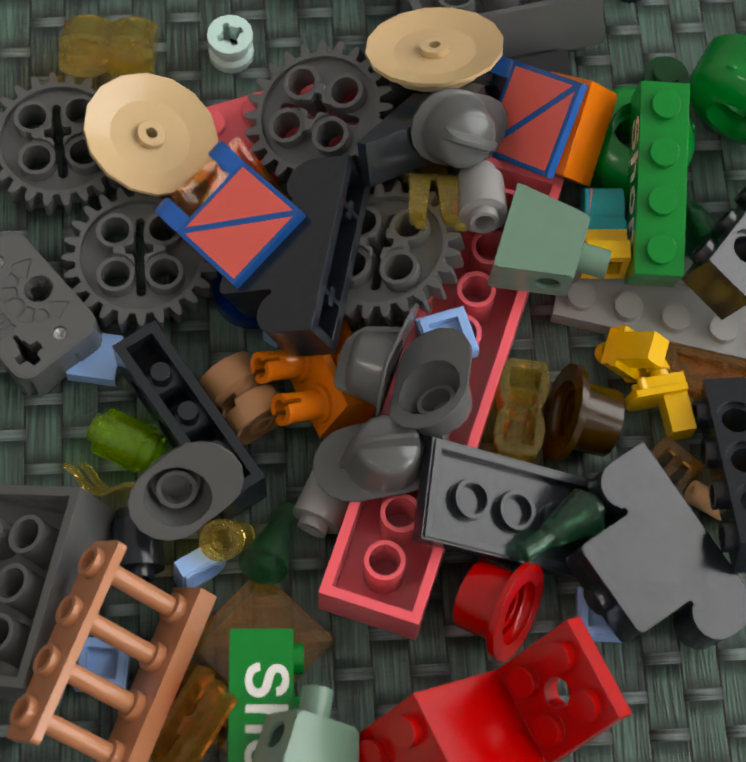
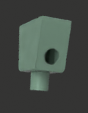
(544, 246)
(307, 732)

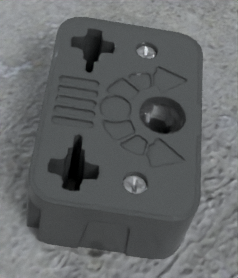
(49, 331)

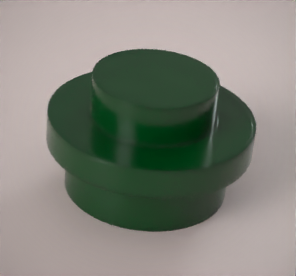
(665, 70)

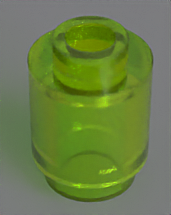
(125, 440)

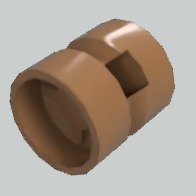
(240, 398)

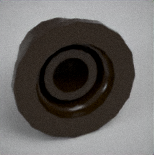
(581, 415)

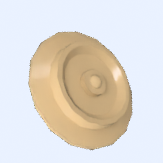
(434, 48)
(148, 132)

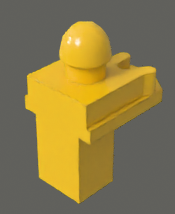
(631, 352)
(669, 394)

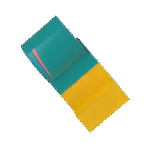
(607, 227)

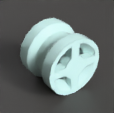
(226, 55)

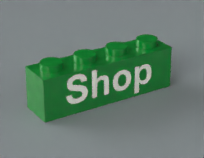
(657, 183)
(262, 681)

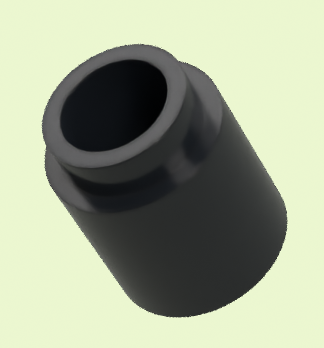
(143, 553)

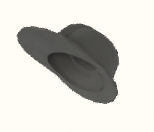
(458, 127)
(369, 360)
(433, 384)
(369, 461)
(185, 490)

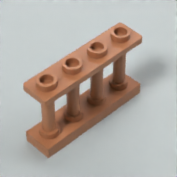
(160, 661)

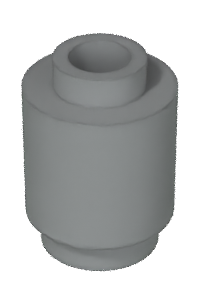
(482, 198)
(317, 511)

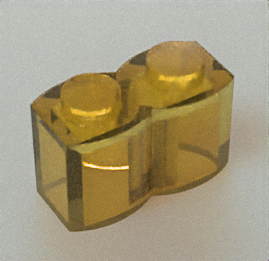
(96, 46)
(520, 410)

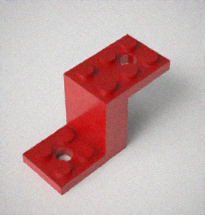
(506, 711)

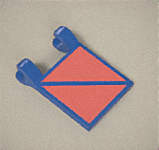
(538, 113)
(238, 221)

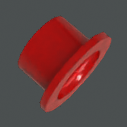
(499, 605)

